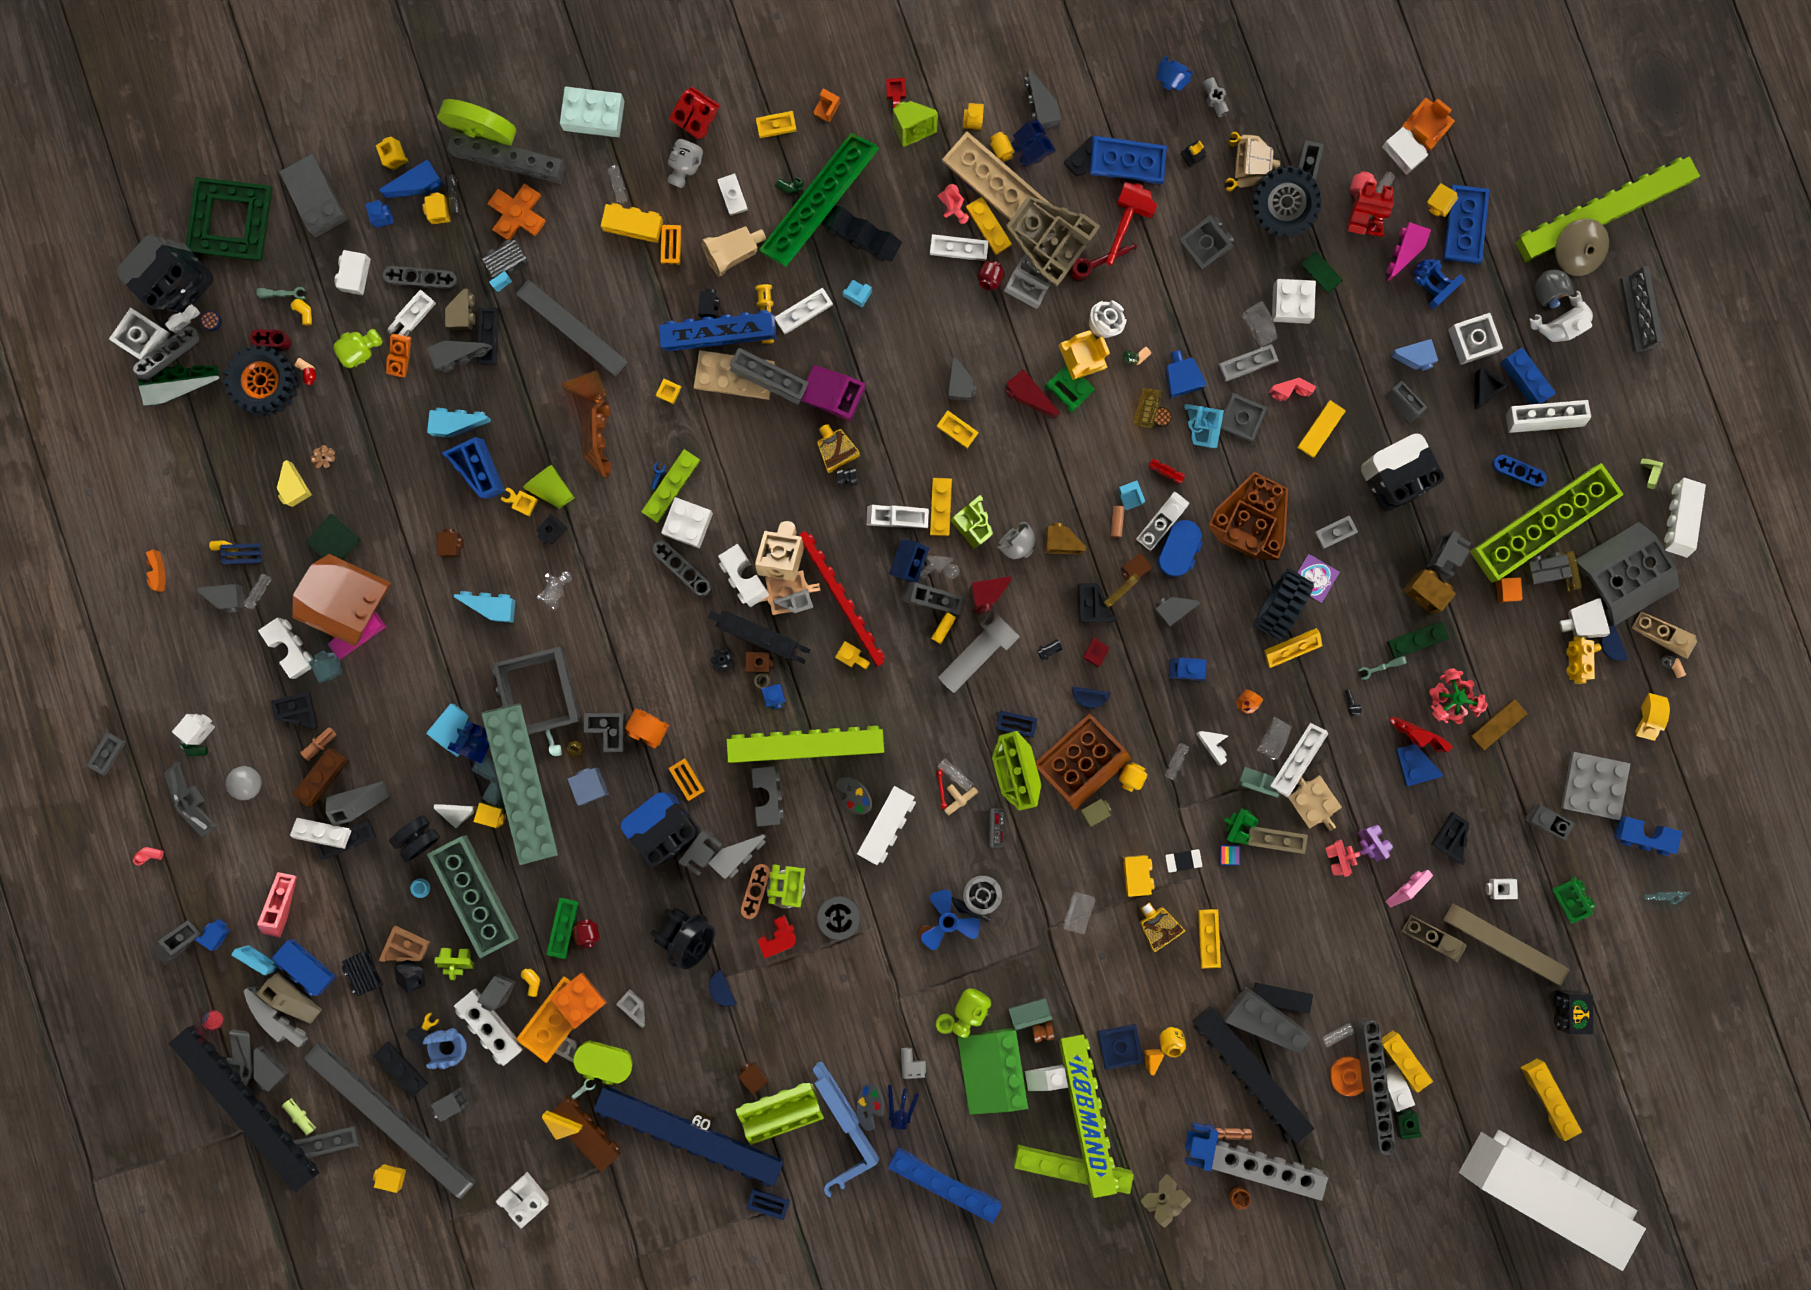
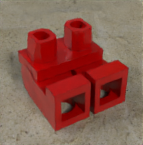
(694, 112)
(783, 940)

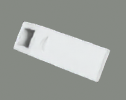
(1162, 521)

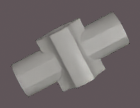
(1212, 89)

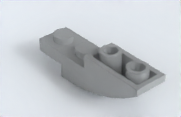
(268, 1018)

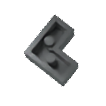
(612, 727)

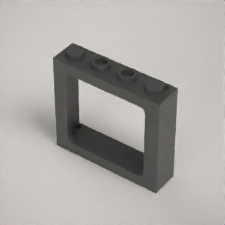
(503, 690)

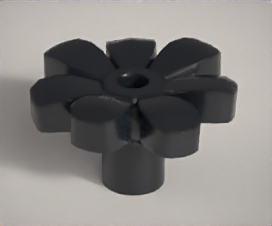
(726, 662)

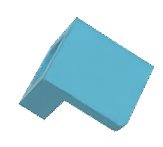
(857, 293)
(1131, 495)

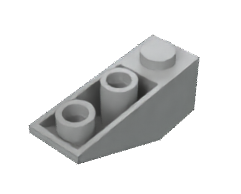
(731, 857)

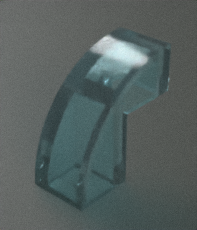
(487, 770)

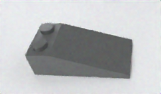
(313, 196)

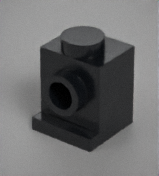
(708, 304)
(558, 529)

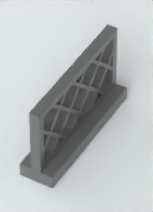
(1641, 310)

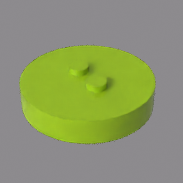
(476, 121)

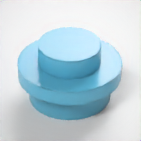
(420, 888)

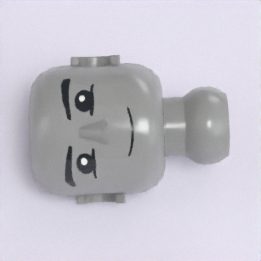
(684, 161)

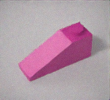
(373, 627)

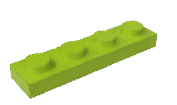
(670, 486)

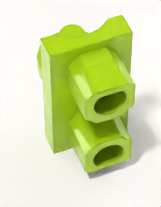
(455, 964)

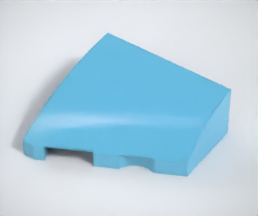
(446, 726)

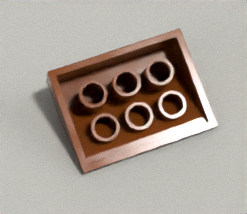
(1082, 761)

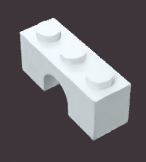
(734, 563)
(280, 632)

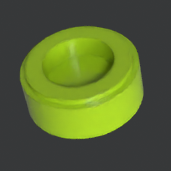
(945, 1023)

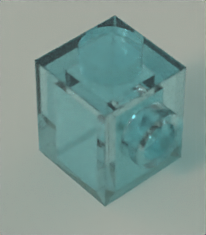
(326, 666)

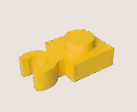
(522, 502)

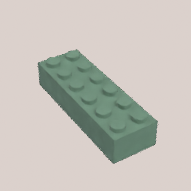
(473, 896)

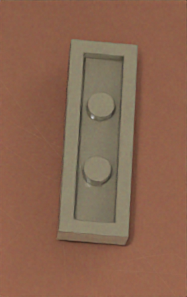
(1277, 840)

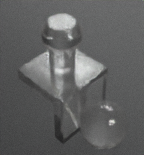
(939, 564)
(554, 590)

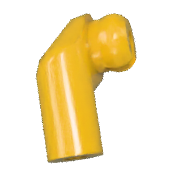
(304, 309)
(215, 545)
(533, 981)

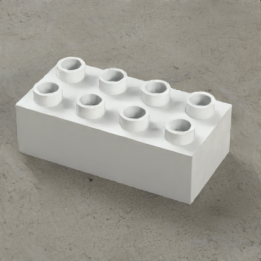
(1554, 1197)

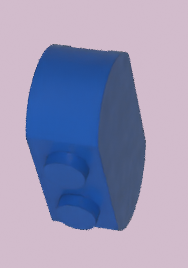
(1180, 549)

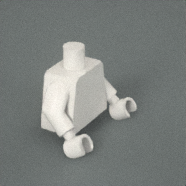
(1567, 325)

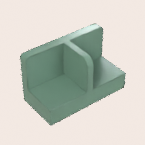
(1257, 781)

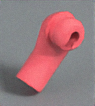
(145, 854)

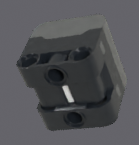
(164, 274)

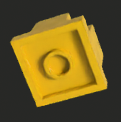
(1084, 354)

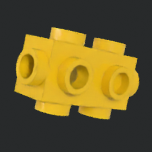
(1581, 659)

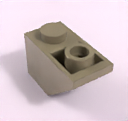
(459, 312)

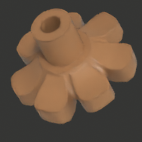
(322, 456)

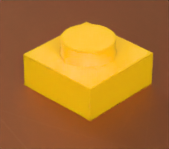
(668, 391)

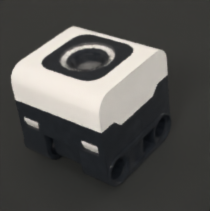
(1402, 472)

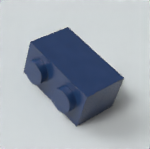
(909, 560)

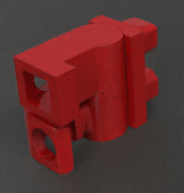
(1370, 203)

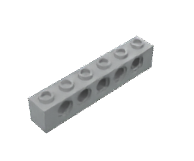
(1313, 1188)

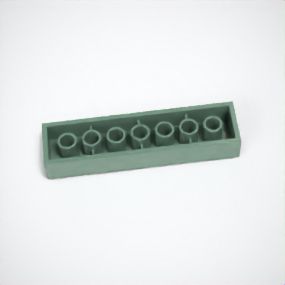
(519, 783)

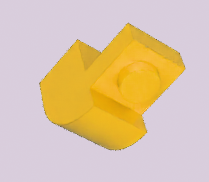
(1655, 716)

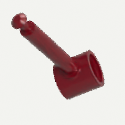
(1089, 265)

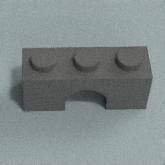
(770, 813)

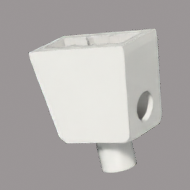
(1587, 620)

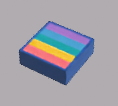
(1229, 855)

